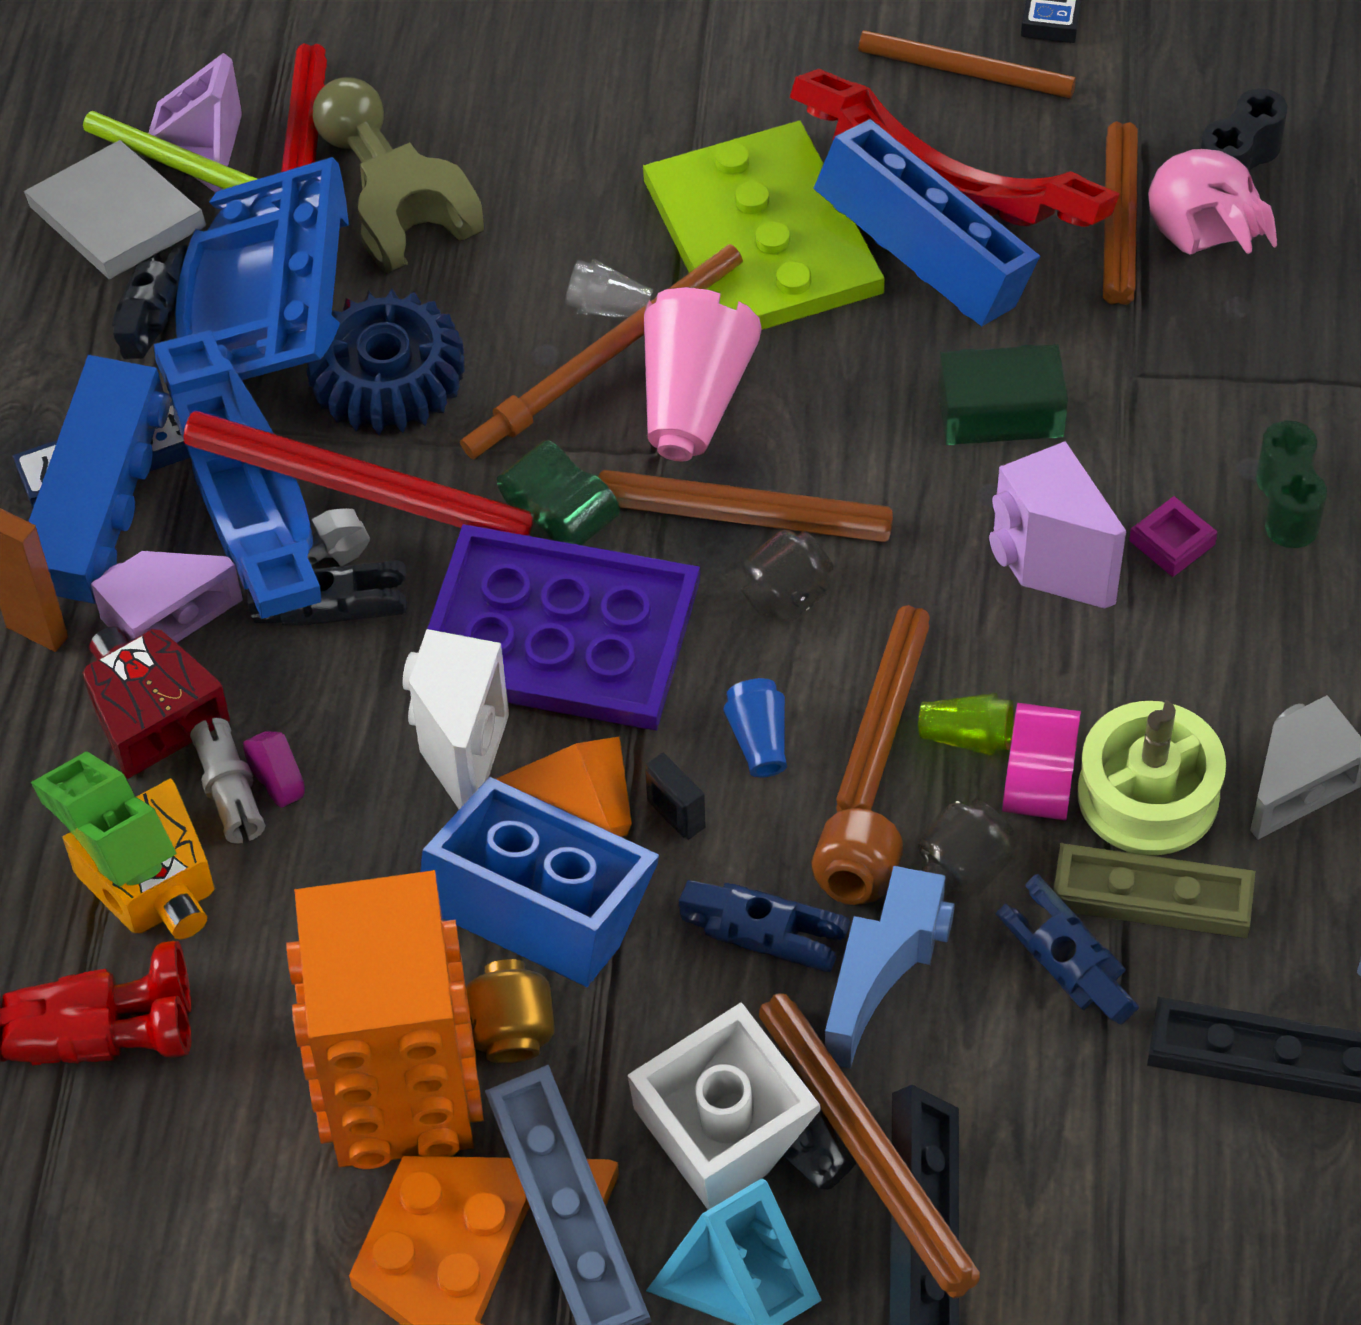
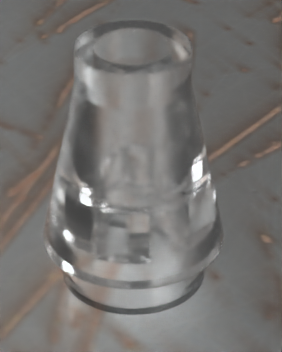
(604, 291)

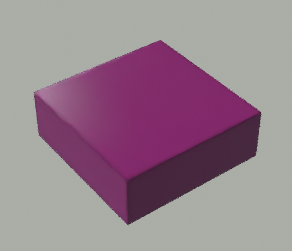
(1173, 536)

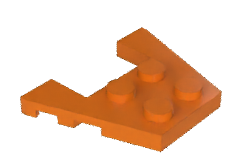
(447, 1237)

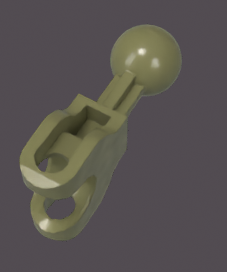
(396, 183)

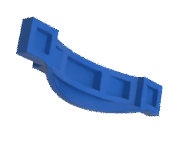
(252, 508)

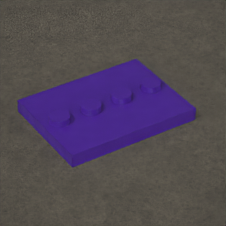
(573, 621)

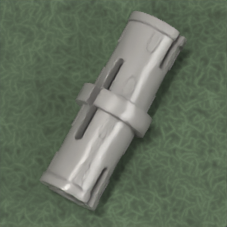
(227, 780)

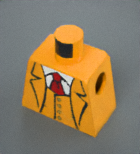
(169, 895)

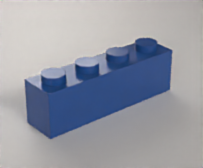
(926, 222)
(96, 470)

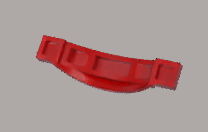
(1018, 199)

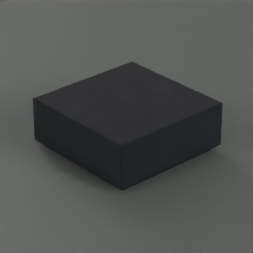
(675, 796)

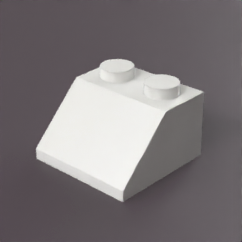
(457, 708)
(723, 1105)

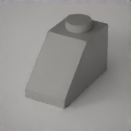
(1307, 764)

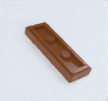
(26, 585)

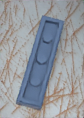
(566, 1201)

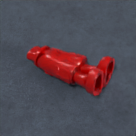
(81, 1014)

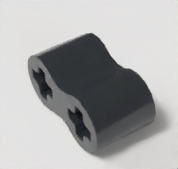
(1252, 131)

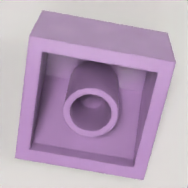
(1057, 528)

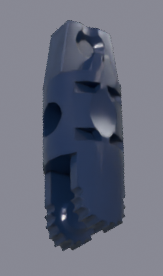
(763, 922)
(1092, 970)

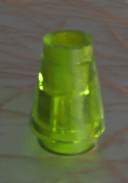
(969, 722)

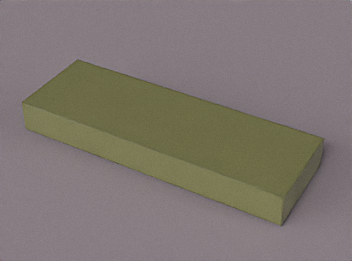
(1155, 890)

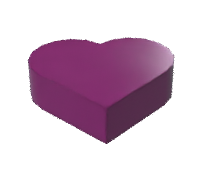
(275, 767)

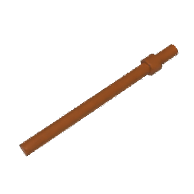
(517, 413)

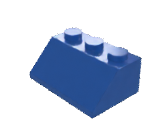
(538, 880)

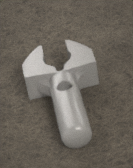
(338, 536)

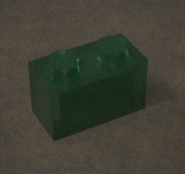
(1002, 394)

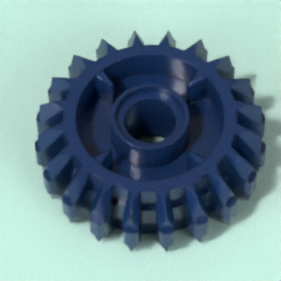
(388, 363)

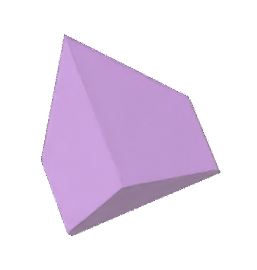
(202, 113)

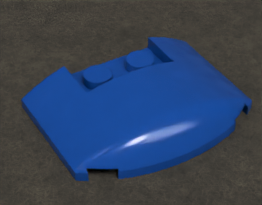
(267, 270)

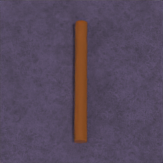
(967, 64)

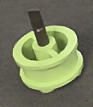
(1151, 777)

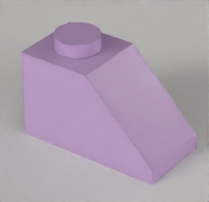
(166, 593)

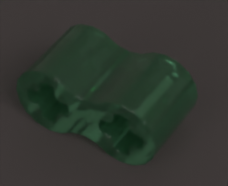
(1291, 484)
(558, 494)

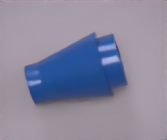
(758, 723)

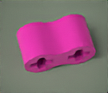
(1041, 761)

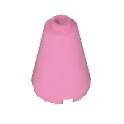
(693, 366)

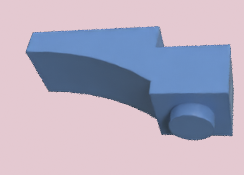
(883, 952)

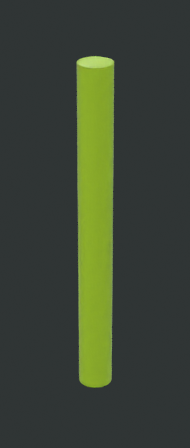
(164, 151)

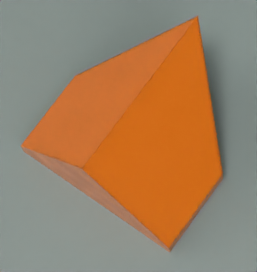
(582, 781)

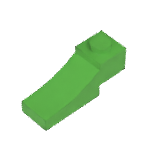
(106, 818)

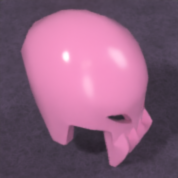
(1208, 201)

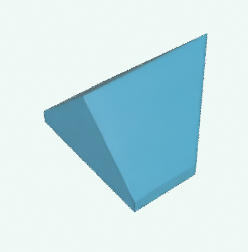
(740, 1263)

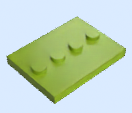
(763, 202)

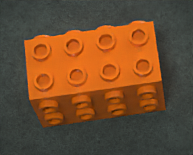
(384, 1020)

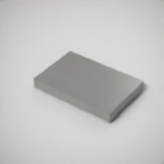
(115, 209)

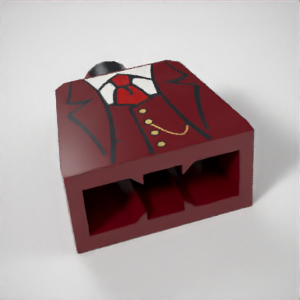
(149, 696)

